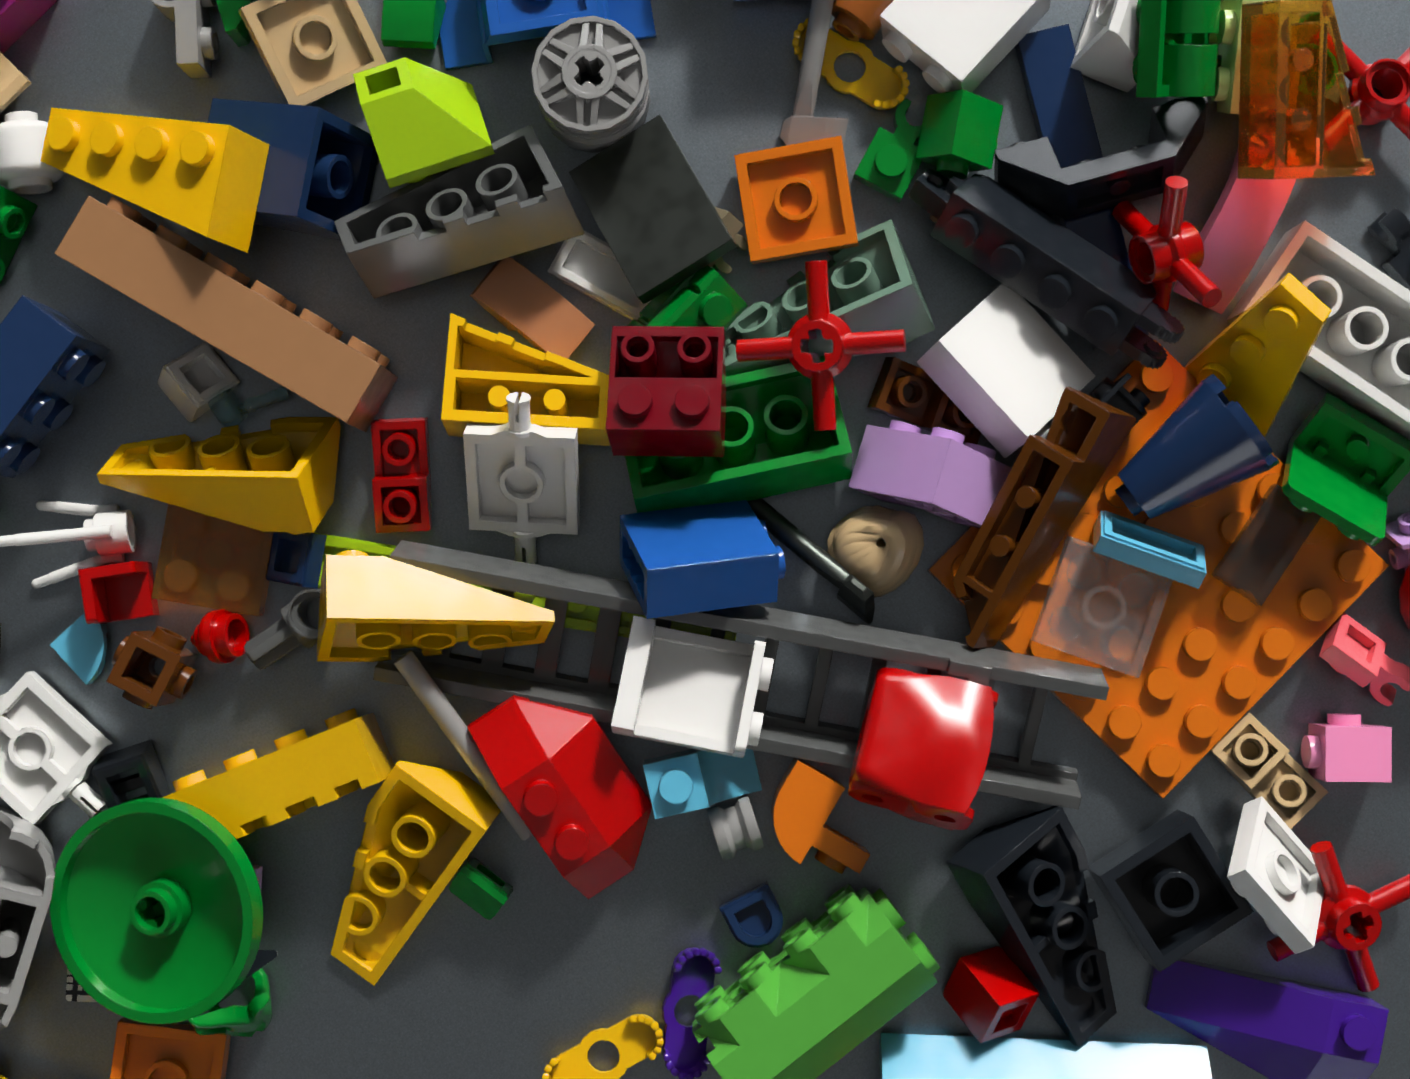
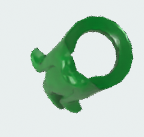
(239, 1019)

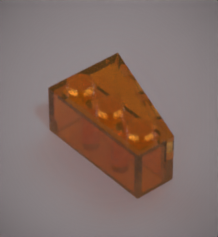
(1295, 95)

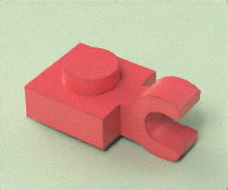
(1361, 657)

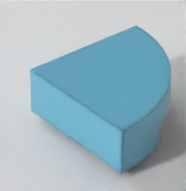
(83, 648)

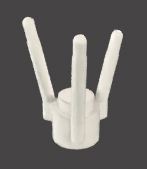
(108, 533)

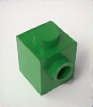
(959, 133)

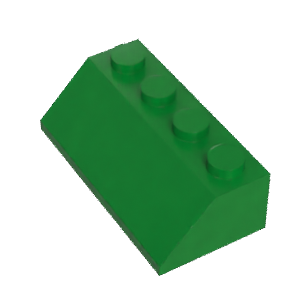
(766, 448)

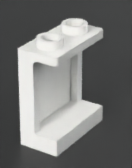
(691, 689)

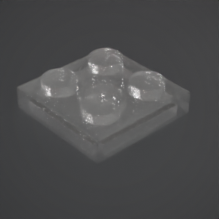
(1101, 609)

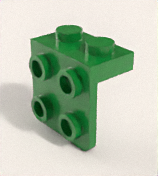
(1345, 468)

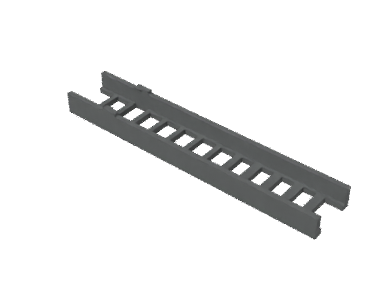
(780, 734)

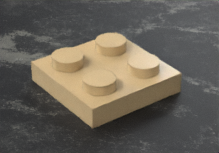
(311, 45)

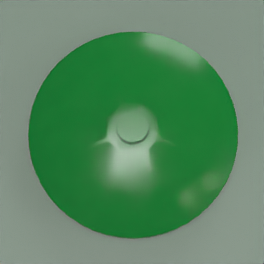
(156, 910)

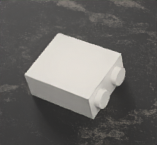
(957, 39)
(1005, 369)

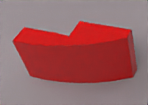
(401, 475)

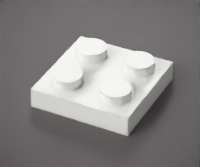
(1276, 875)

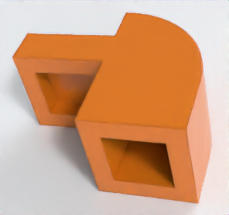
(799, 818)

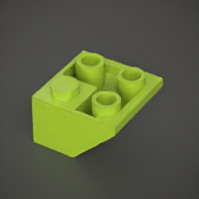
(420, 120)

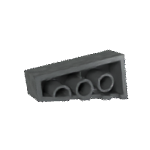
(461, 218)

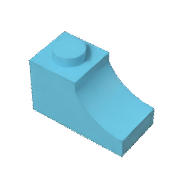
(697, 780)

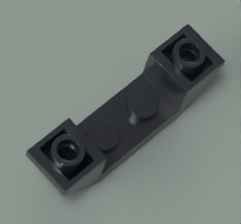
(1102, 183)

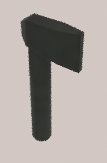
(851, 590)

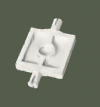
(522, 478)
(46, 751)

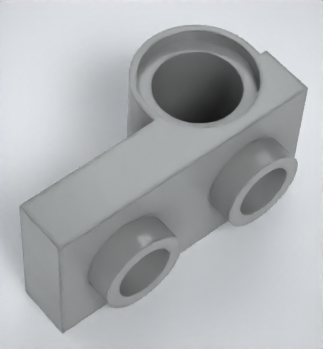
(194, 37)

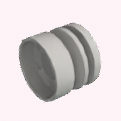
(584, 114)

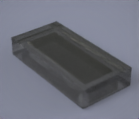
(1265, 546)

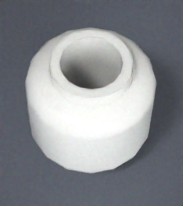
(21, 152)

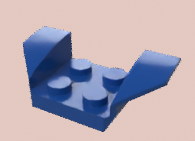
(475, 25)

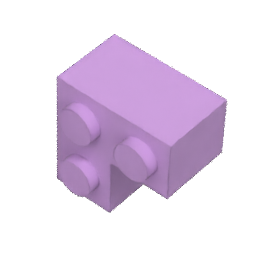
(929, 472)

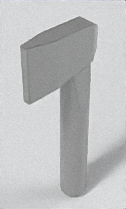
(802, 124)

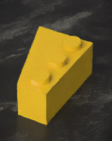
(490, 366)

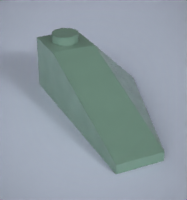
(868, 289)

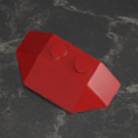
(566, 788)

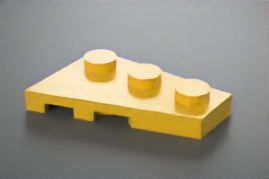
(1264, 349)

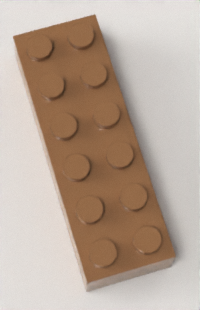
(218, 307)

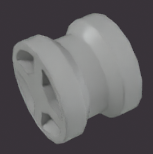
(735, 828)

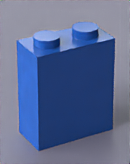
(699, 558)

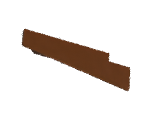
(1036, 510)

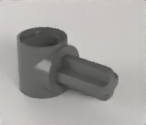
(285, 633)

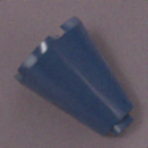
(1195, 453)

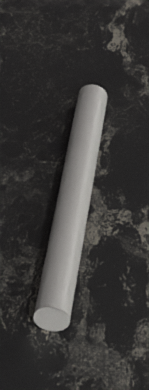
(458, 735)

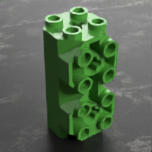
(819, 994)

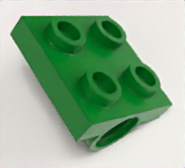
(1175, 48)

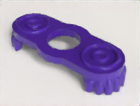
(694, 975)

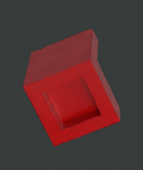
(118, 592)
(990, 994)

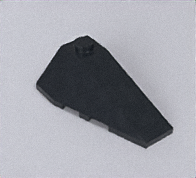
(1035, 902)

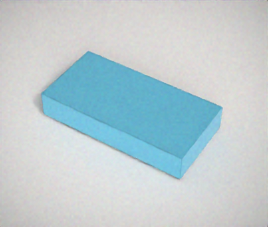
(1149, 549)

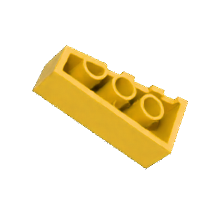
(175, 168)
(294, 777)

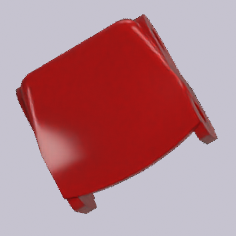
(924, 746)

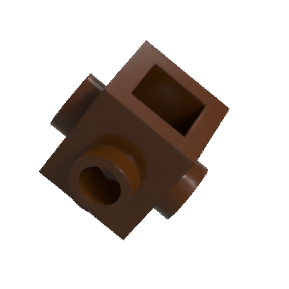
(136, 671)

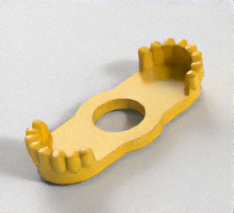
(878, 87)
(633, 1036)

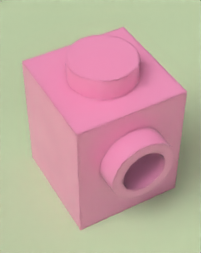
(1348, 750)

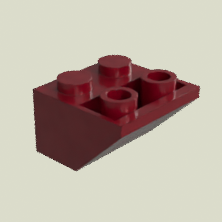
(667, 391)

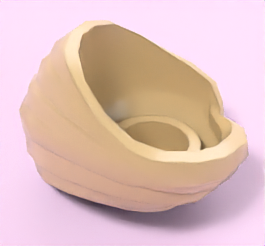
(860, 547)

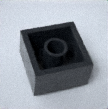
(1169, 889)

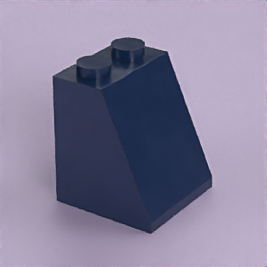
(313, 167)

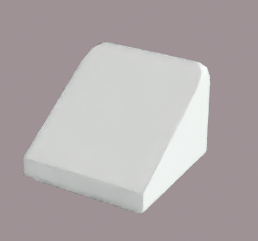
(195, 380)

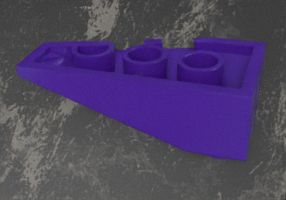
(1272, 1022)

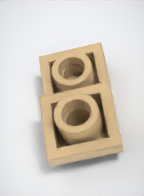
(1268, 770)

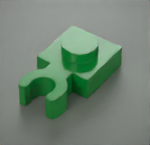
(891, 157)

